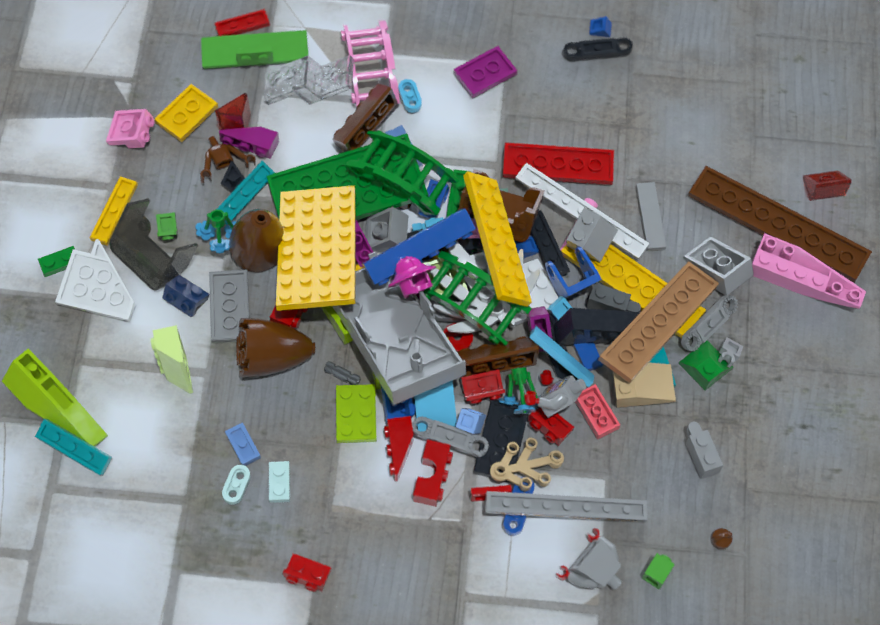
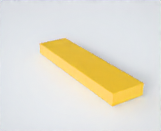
(113, 210)

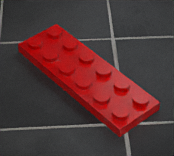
(561, 162)

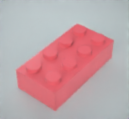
(597, 412)

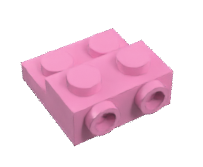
(130, 128)

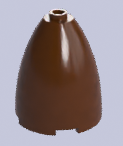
(256, 240)
(270, 347)

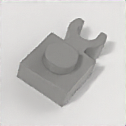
(730, 351)

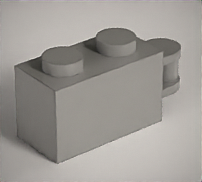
(702, 451)

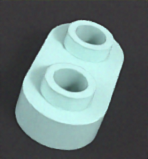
(236, 485)

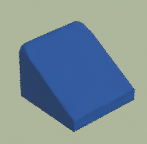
(600, 27)
(529, 247)

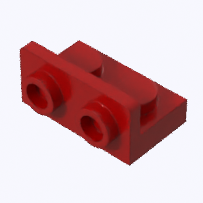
(306, 572)

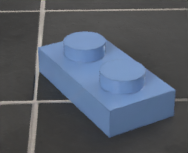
(242, 444)

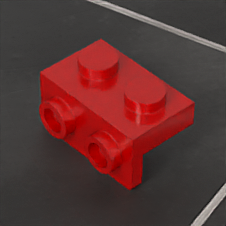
(482, 385)
(554, 427)

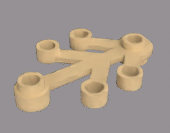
(524, 466)

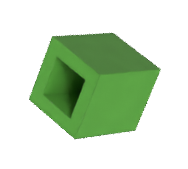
(658, 570)

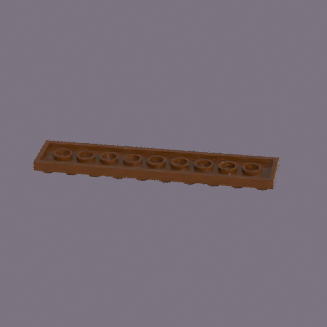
(779, 221)

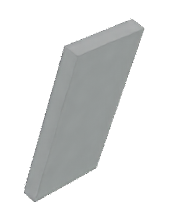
(228, 304)

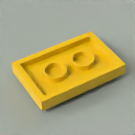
(186, 112)

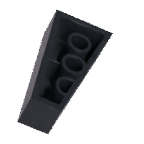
(591, 325)

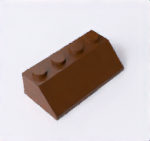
(365, 118)
(516, 354)

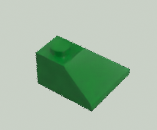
(704, 365)

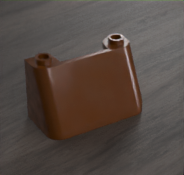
(520, 210)

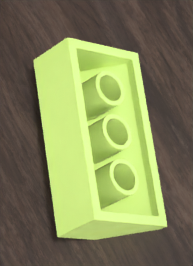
(172, 357)

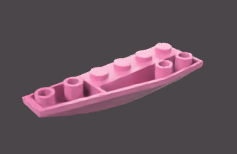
(803, 273)

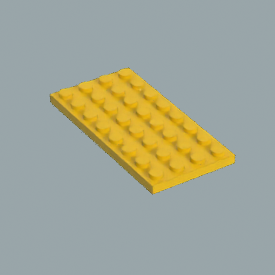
(317, 248)

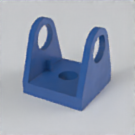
(588, 269)

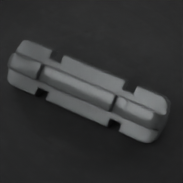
(342, 373)

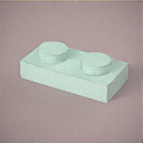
(279, 481)

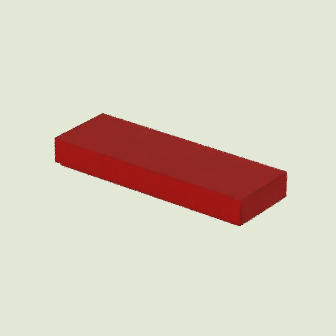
(242, 23)

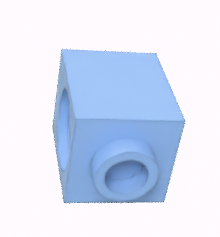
(470, 420)

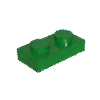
(55, 262)

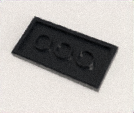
(500, 429)

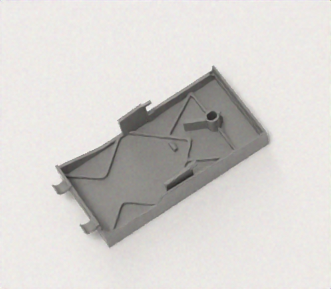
(399, 338)

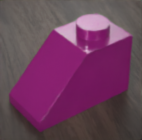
(539, 317)

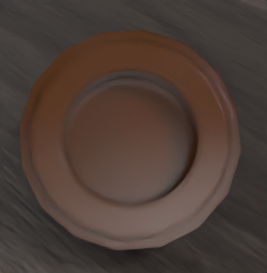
(721, 538)

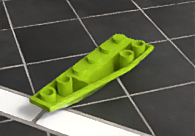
(49, 399)

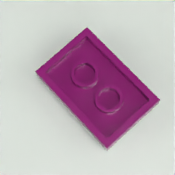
(485, 71)

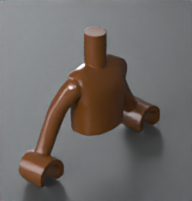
(221, 157)

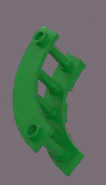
(394, 180)
(482, 280)

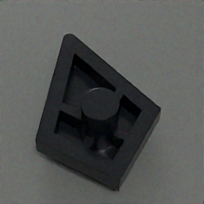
(232, 177)

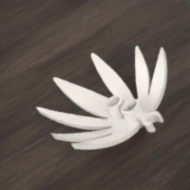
(483, 297)

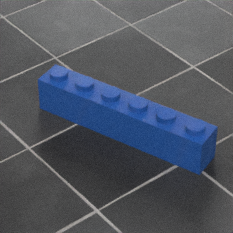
(420, 245)

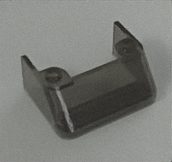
(141, 253)

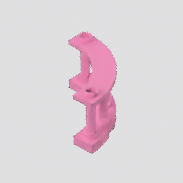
(385, 54)

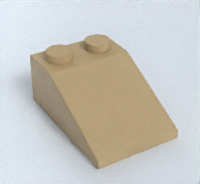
(649, 387)

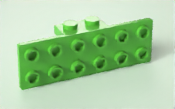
(253, 49)

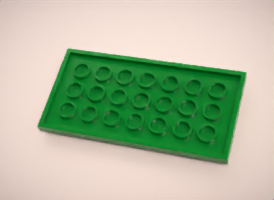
(332, 172)

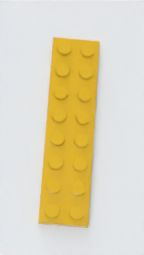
(497, 239)
(628, 276)

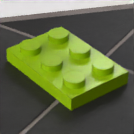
(355, 413)

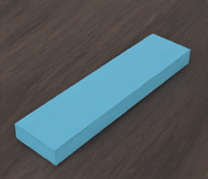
(561, 356)

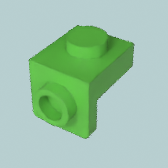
(166, 225)

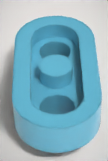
(411, 96)

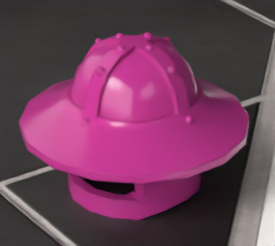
(411, 276)

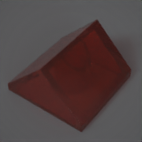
(234, 114)
(826, 185)

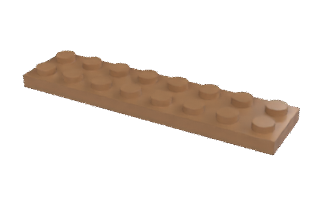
(658, 322)

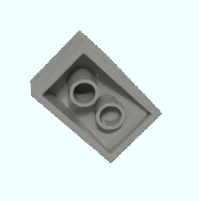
(722, 264)

